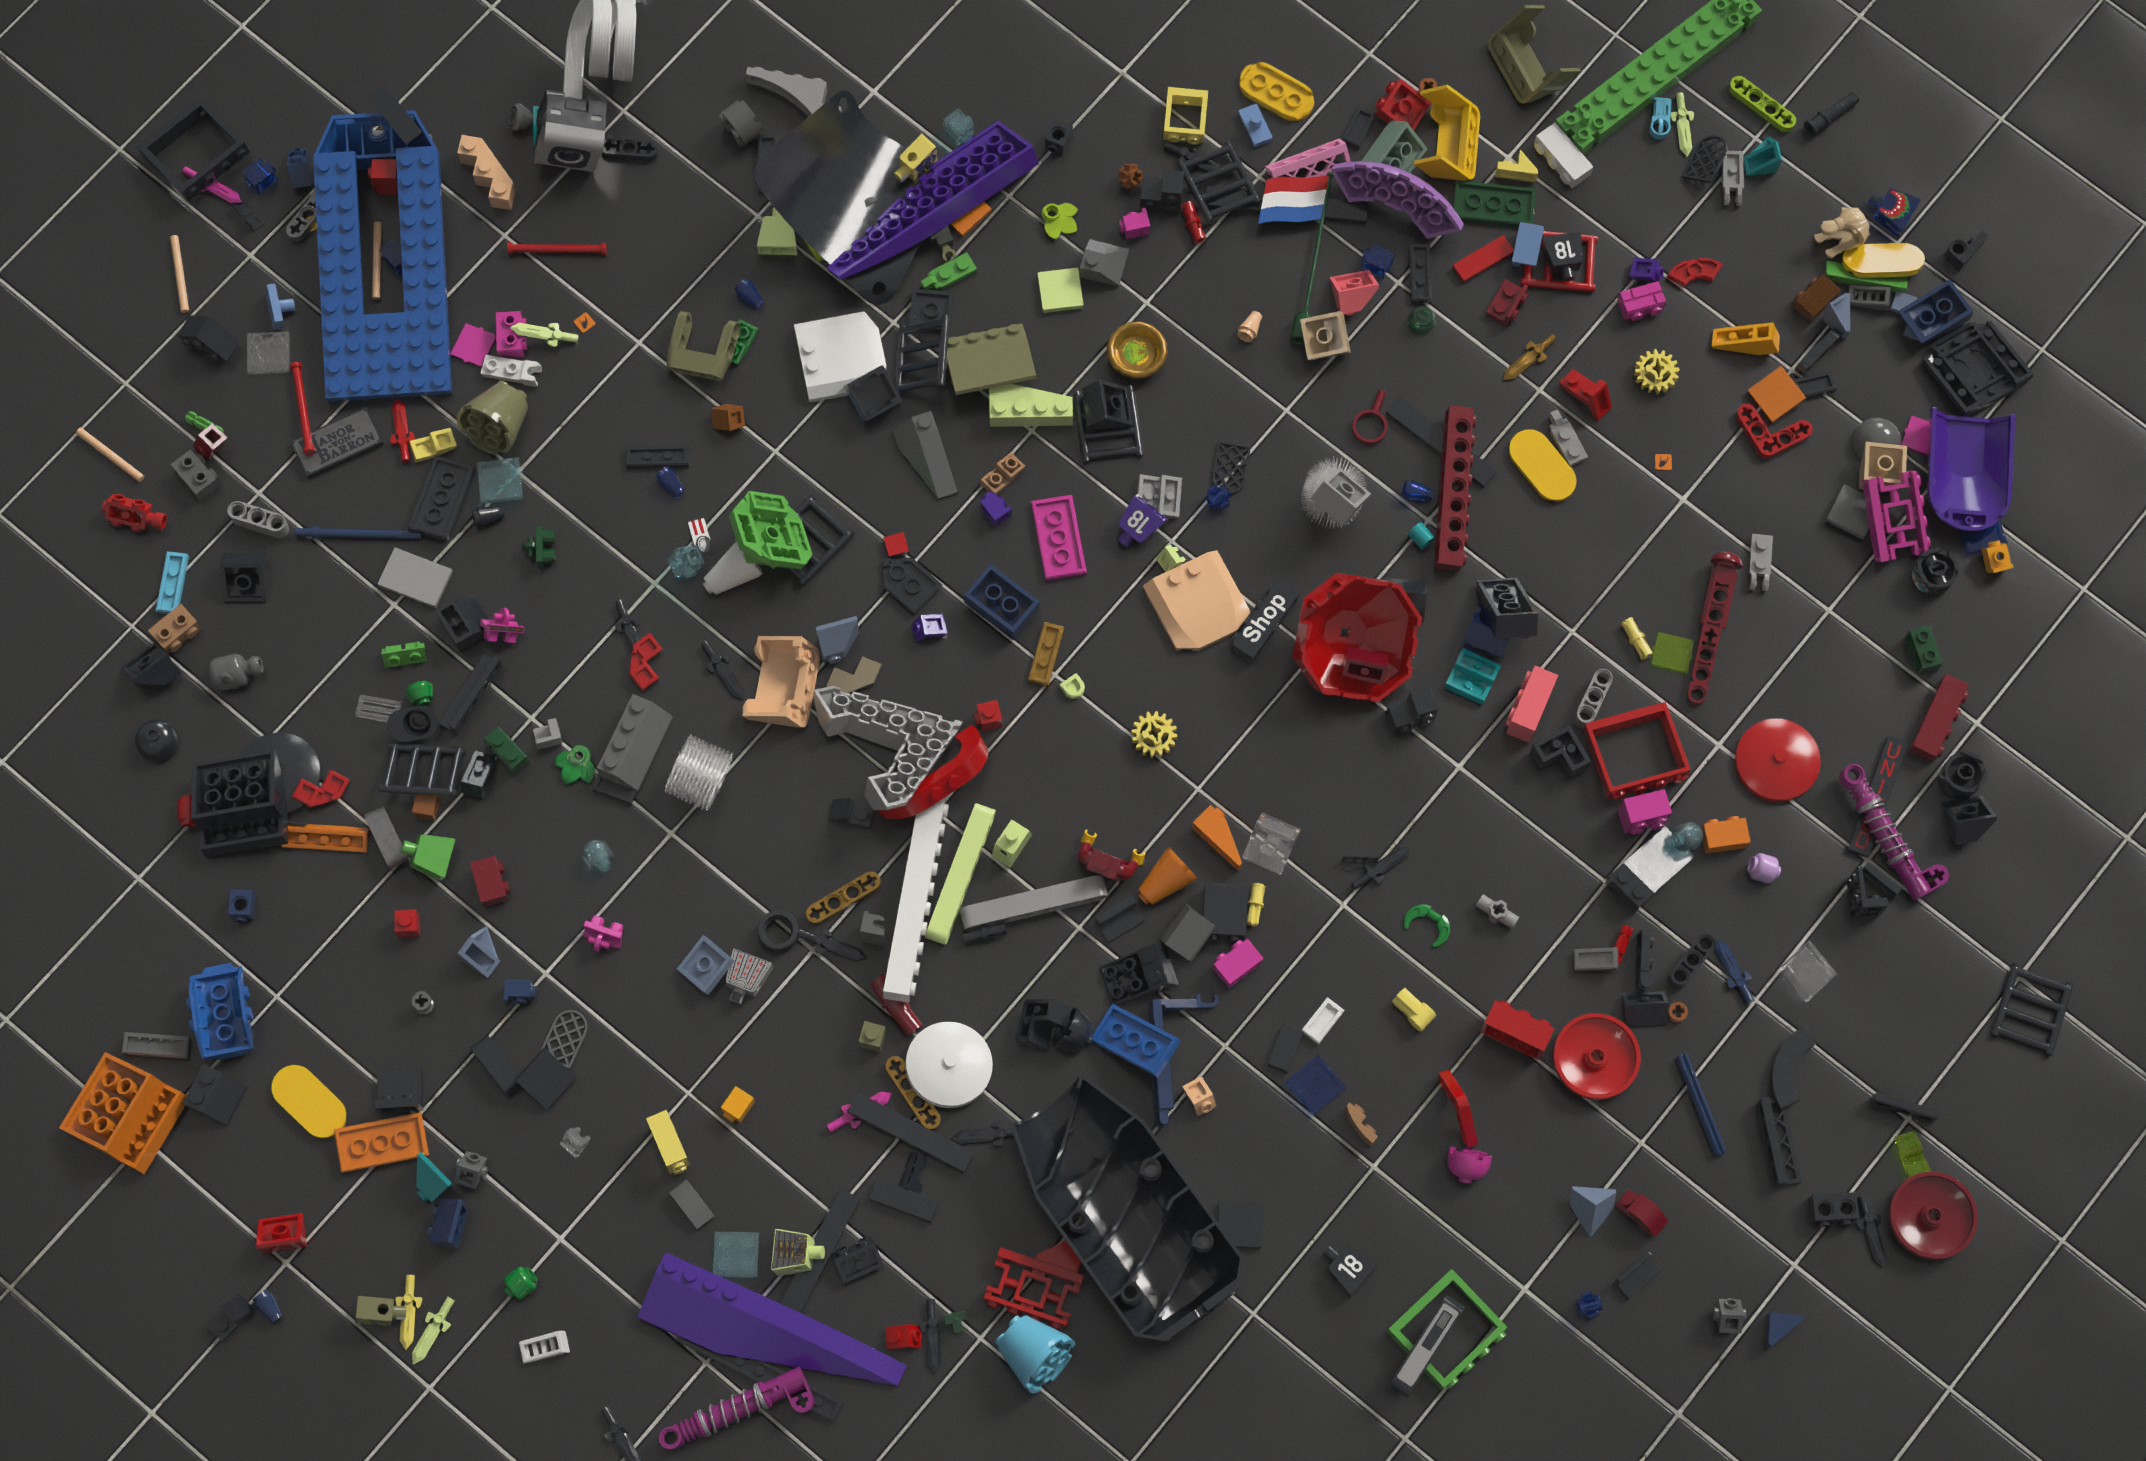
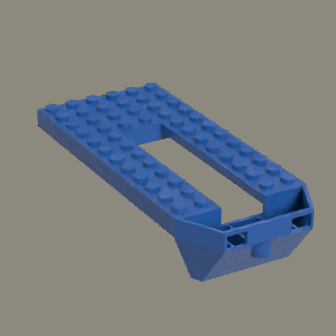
(385, 351)

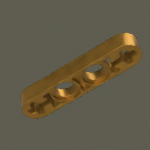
(845, 901)
(910, 1095)

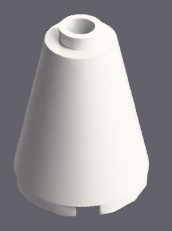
(730, 571)

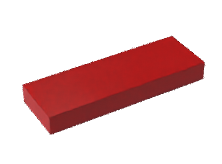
(1483, 259)

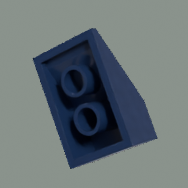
(1936, 312)

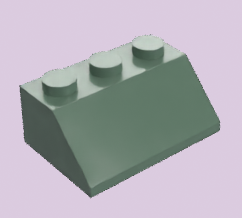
(1397, 147)

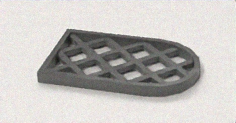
(581, 1039)

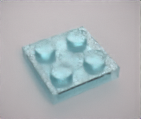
(500, 480)
(736, 1254)

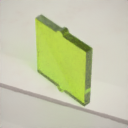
(1672, 652)

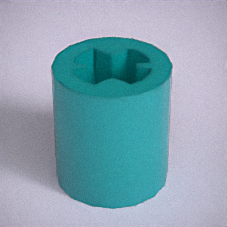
(1421, 536)

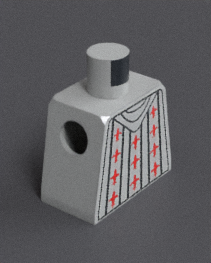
(746, 975)

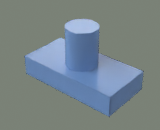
(1255, 125)
(277, 306)

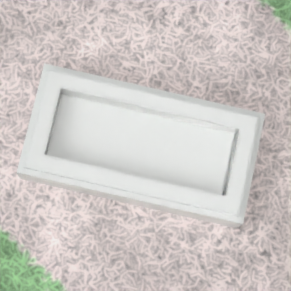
(1322, 1021)

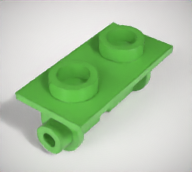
(396, 656)

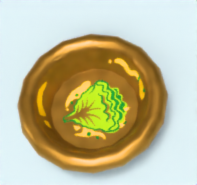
(1137, 350)

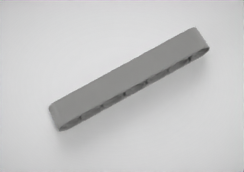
(1034, 902)

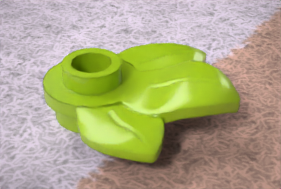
(1061, 221)

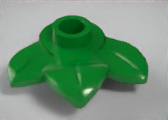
(576, 768)

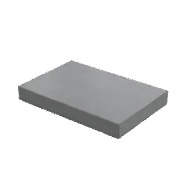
(415, 577)

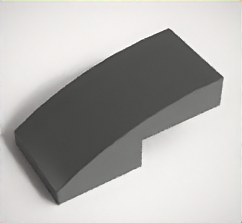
(691, 1204)

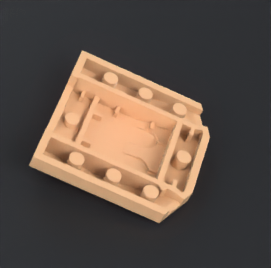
(1197, 602)

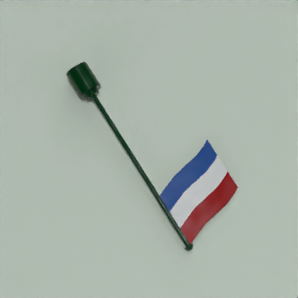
(1297, 202)

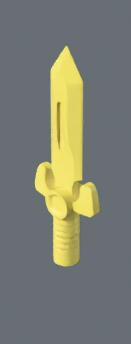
(407, 1325)

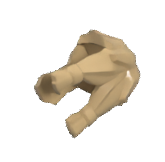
(1849, 227)

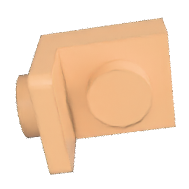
(1200, 1096)

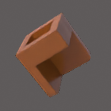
(728, 417)

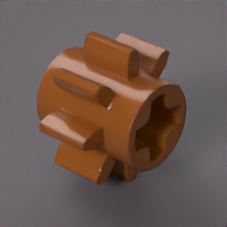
(1130, 176)

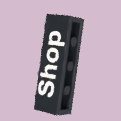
(1264, 621)

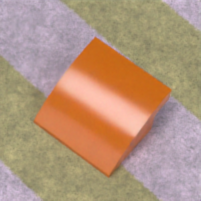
(124, 1113)

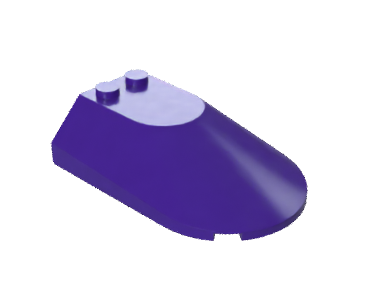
(1970, 469)

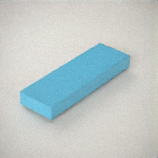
(172, 582)

